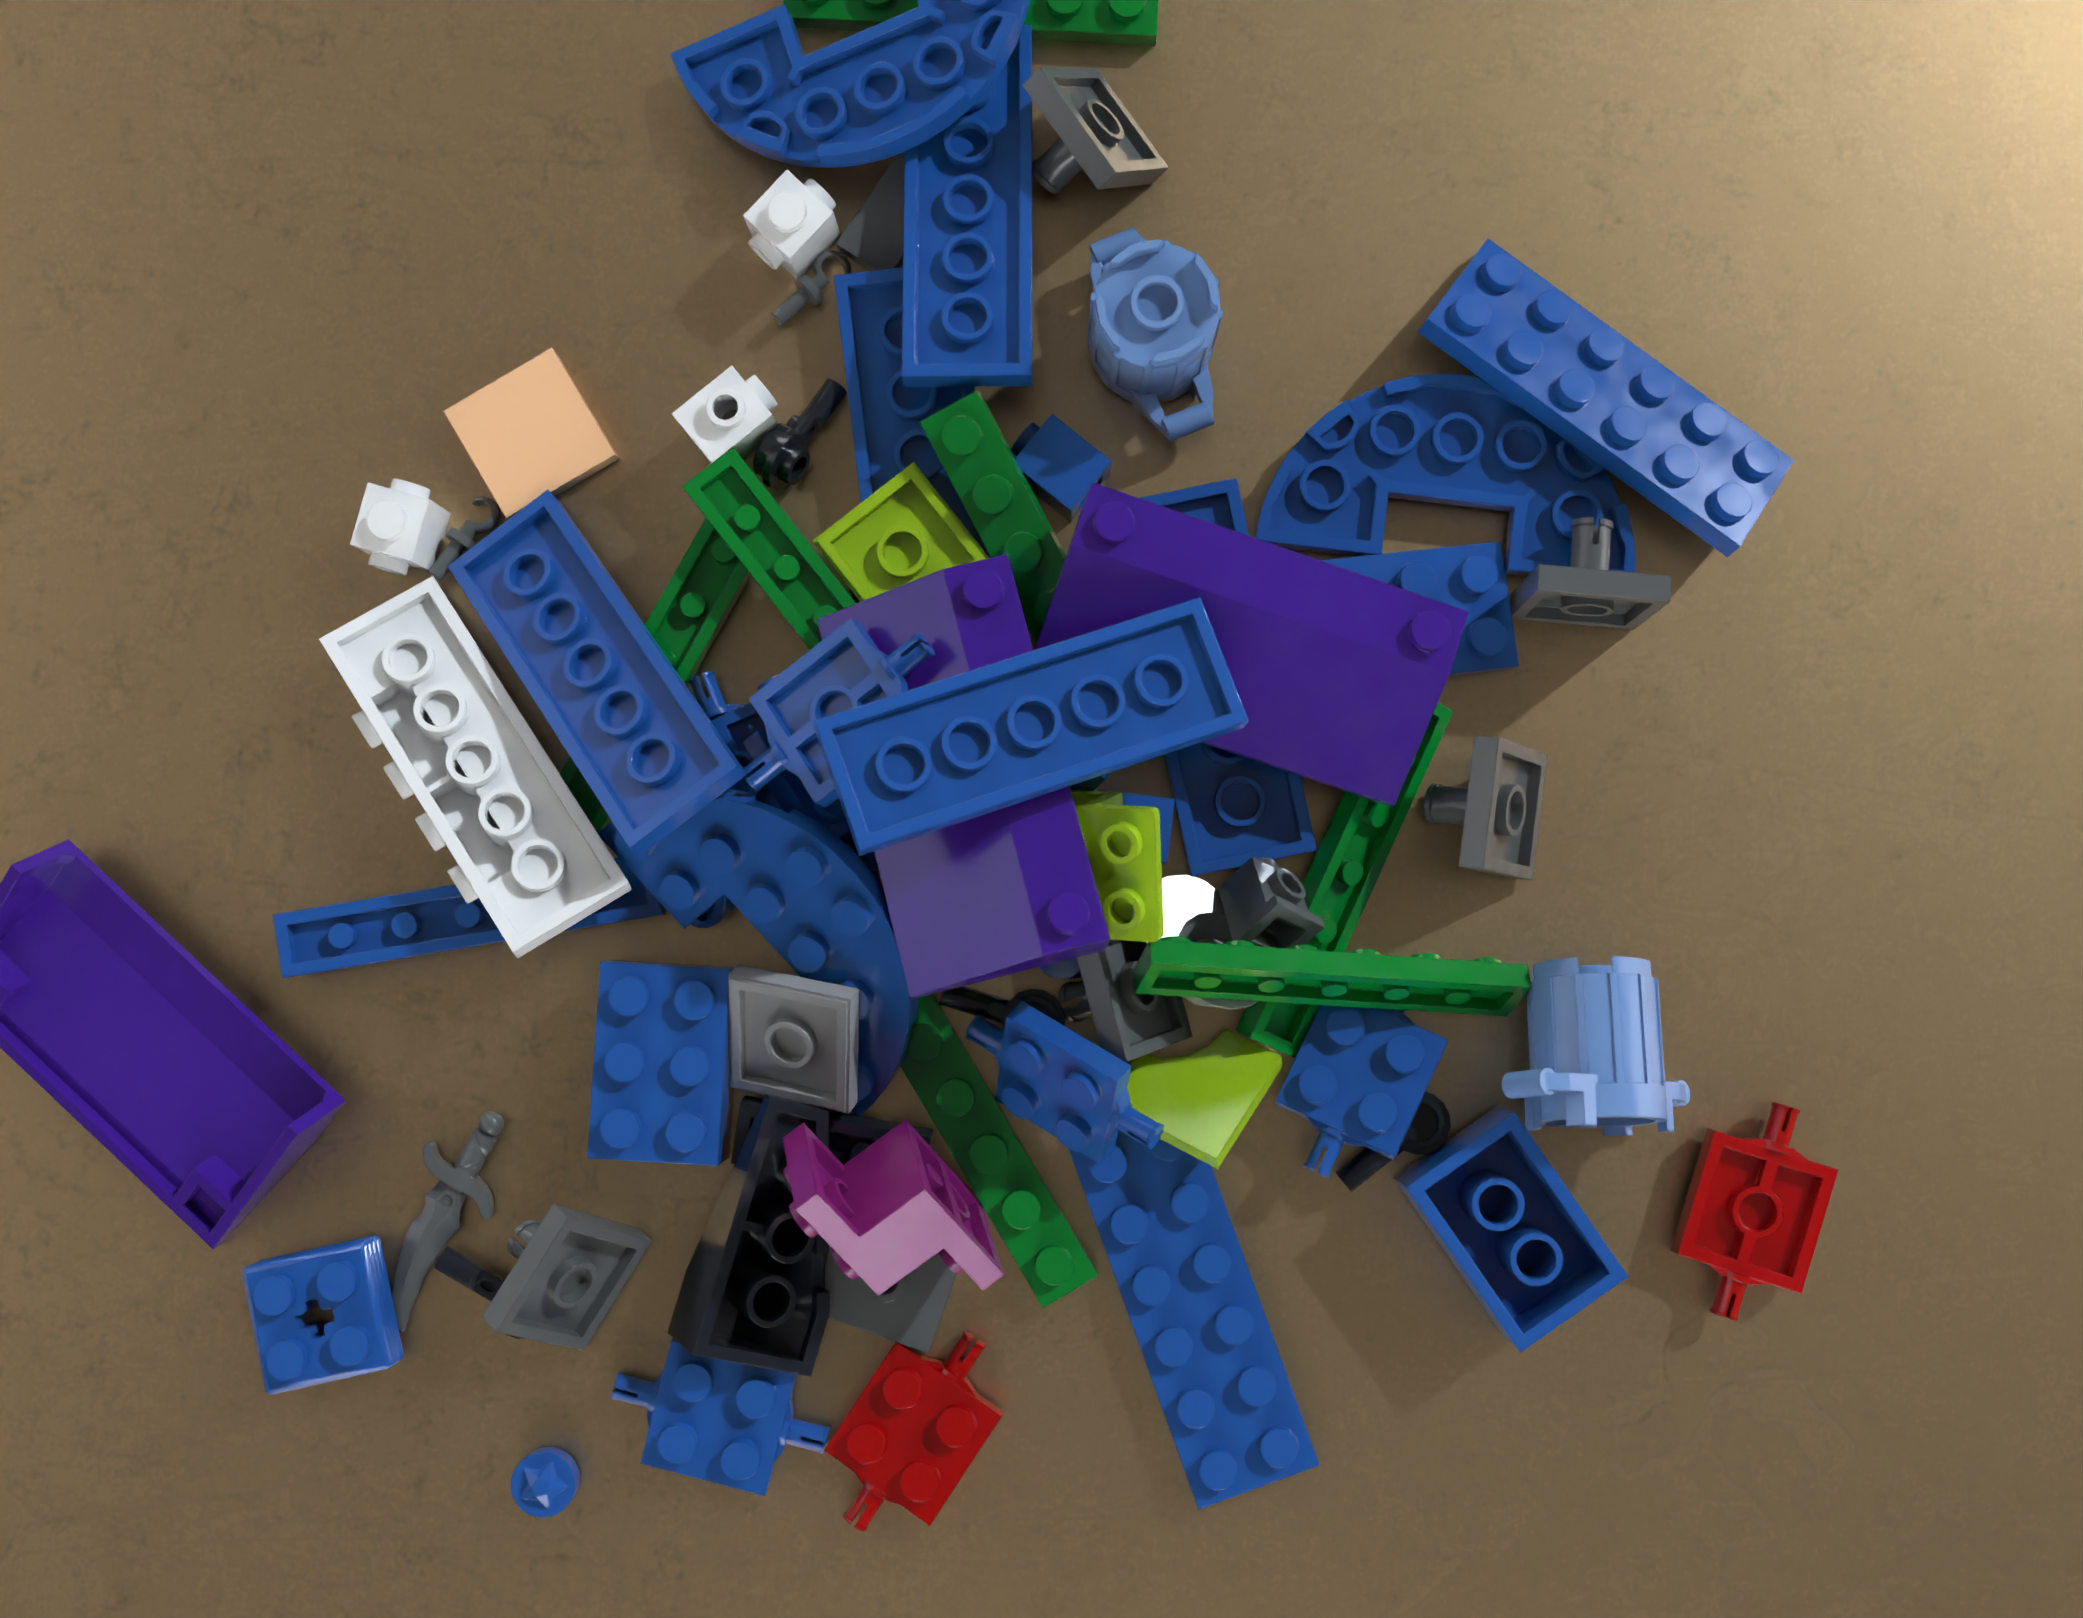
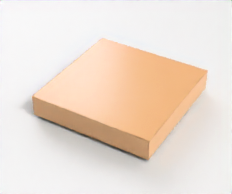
(531, 433)

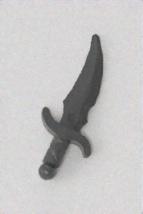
(442, 1210)

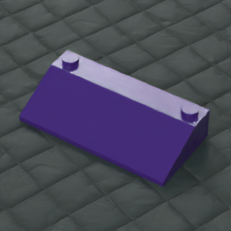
(1322, 657)
(1002, 885)
(149, 1045)

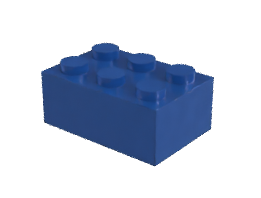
(661, 1064)
(1511, 1227)

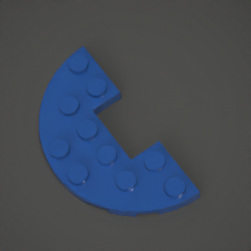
(854, 96)
(1440, 444)
(803, 897)

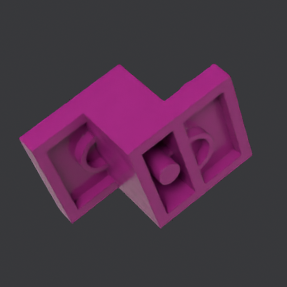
(889, 1208)

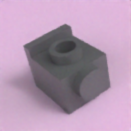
(1268, 906)

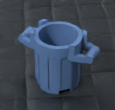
(1154, 327)
(1595, 1049)

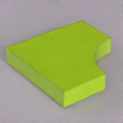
(1204, 1095)

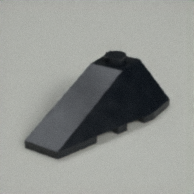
(755, 1274)

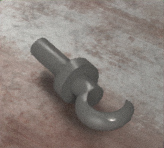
(809, 289)
(462, 540)

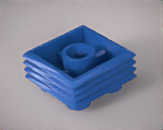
(340, 1277)

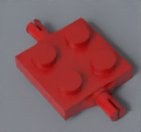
(1754, 1210)
(914, 1431)

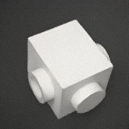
(792, 224)
(708, 414)
(400, 527)

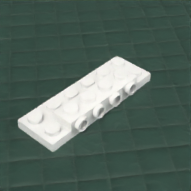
(473, 768)

